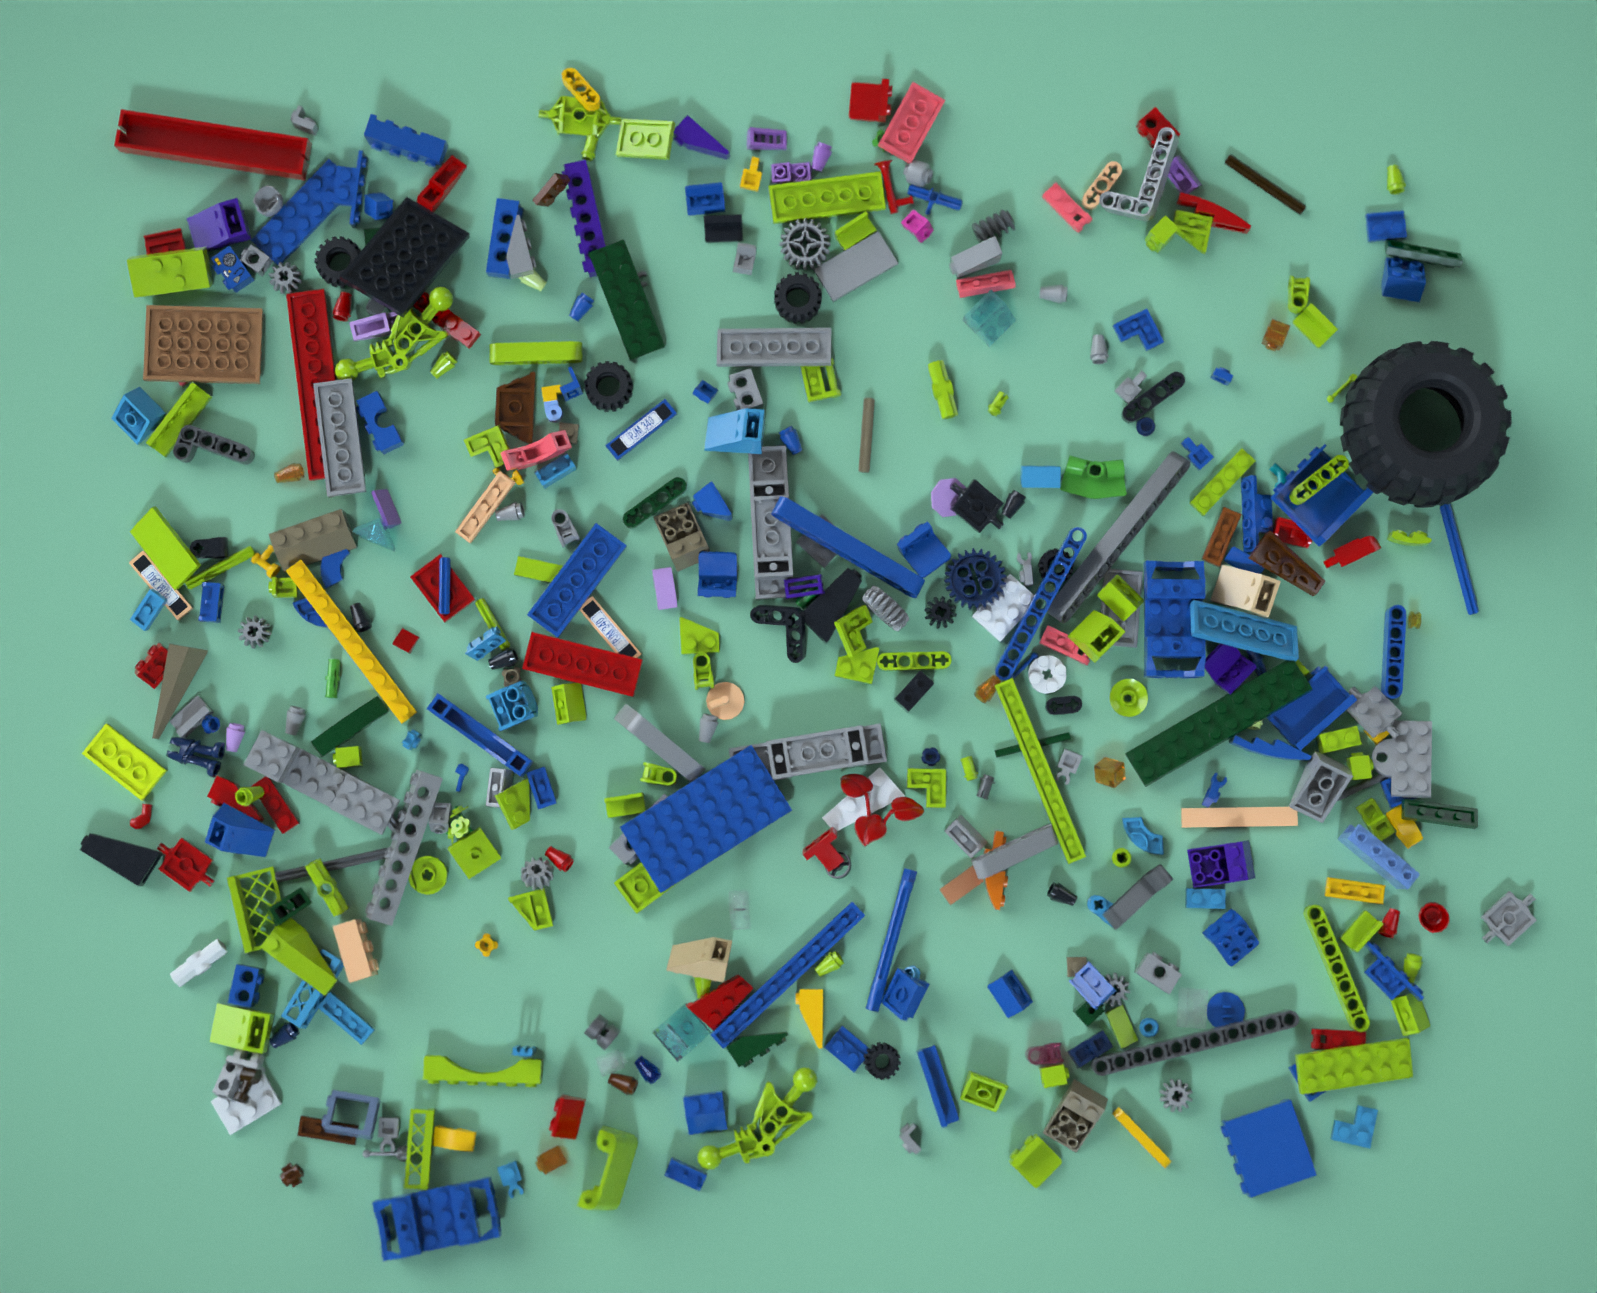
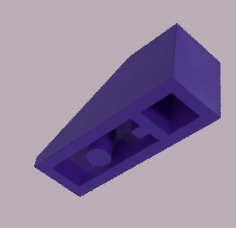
(697, 139)

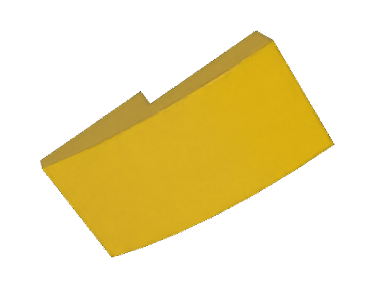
(1406, 829)
(454, 1139)

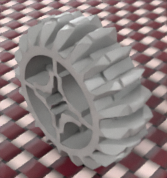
(798, 244)
(885, 608)

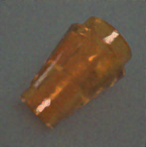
(291, 473)
(987, 689)

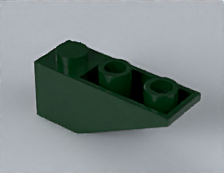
(749, 1046)

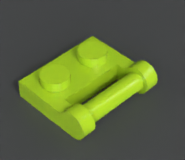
(814, 382)

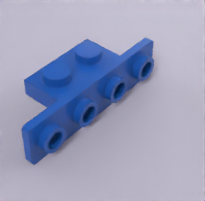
(348, 187)
(1255, 513)
(1387, 977)

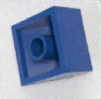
(705, 1112)

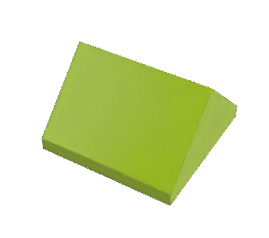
(983, 1091)

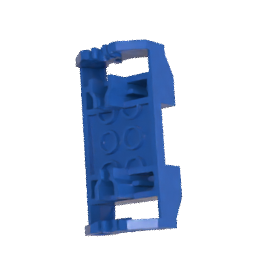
(1169, 618)
(436, 1218)

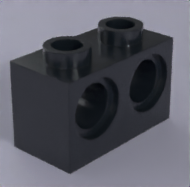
(914, 691)

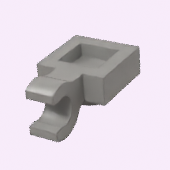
(1129, 388)
(1026, 573)

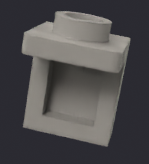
(744, 259)
(909, 1144)

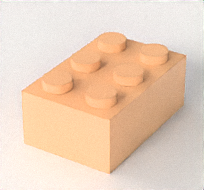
(356, 950)

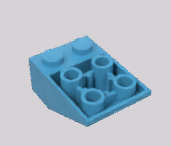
(736, 432)

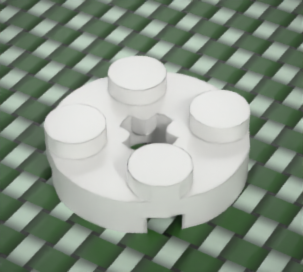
(1037, 679)

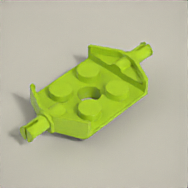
(592, 124)

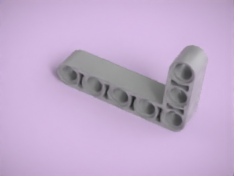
(1149, 182)
(659, 743)

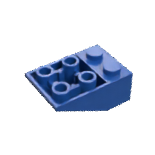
(238, 833)

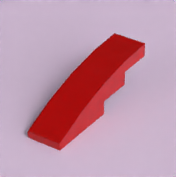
(1221, 217)

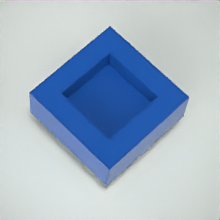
(1222, 375)
(705, 391)

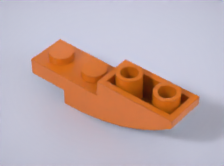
(996, 882)

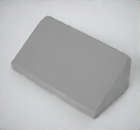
(498, 781)
(966, 836)

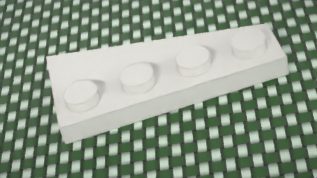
(851, 808)

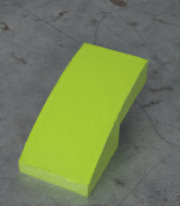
(1375, 820)

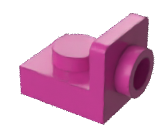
(917, 225)

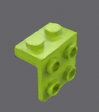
(1035, 1160)

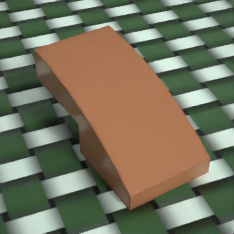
(960, 885)

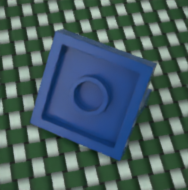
(904, 994)

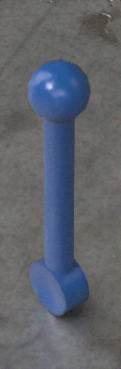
(1033, 656)

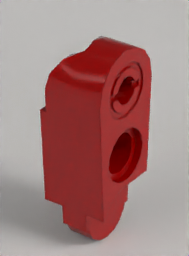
(1353, 551)

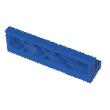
(937, 1085)

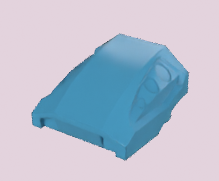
(513, 705)

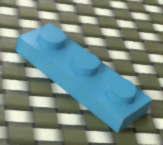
(346, 1018)

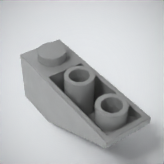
(518, 256)

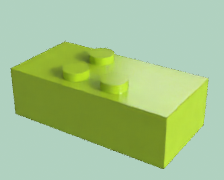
(170, 272)

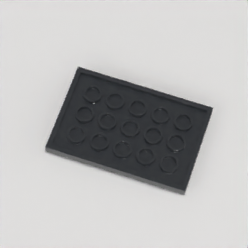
(404, 257)

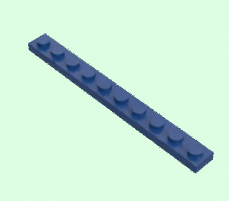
(787, 975)

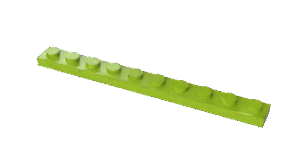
(1040, 771)

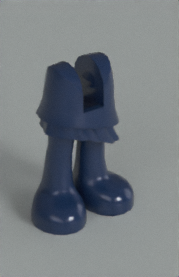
(187, 751)

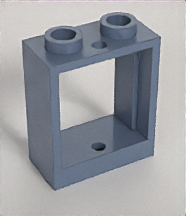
(370, 1121)

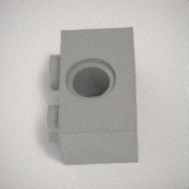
(1167, 980)

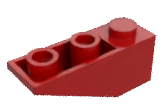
(224, 792)

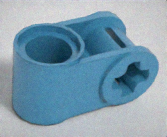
(1105, 904)

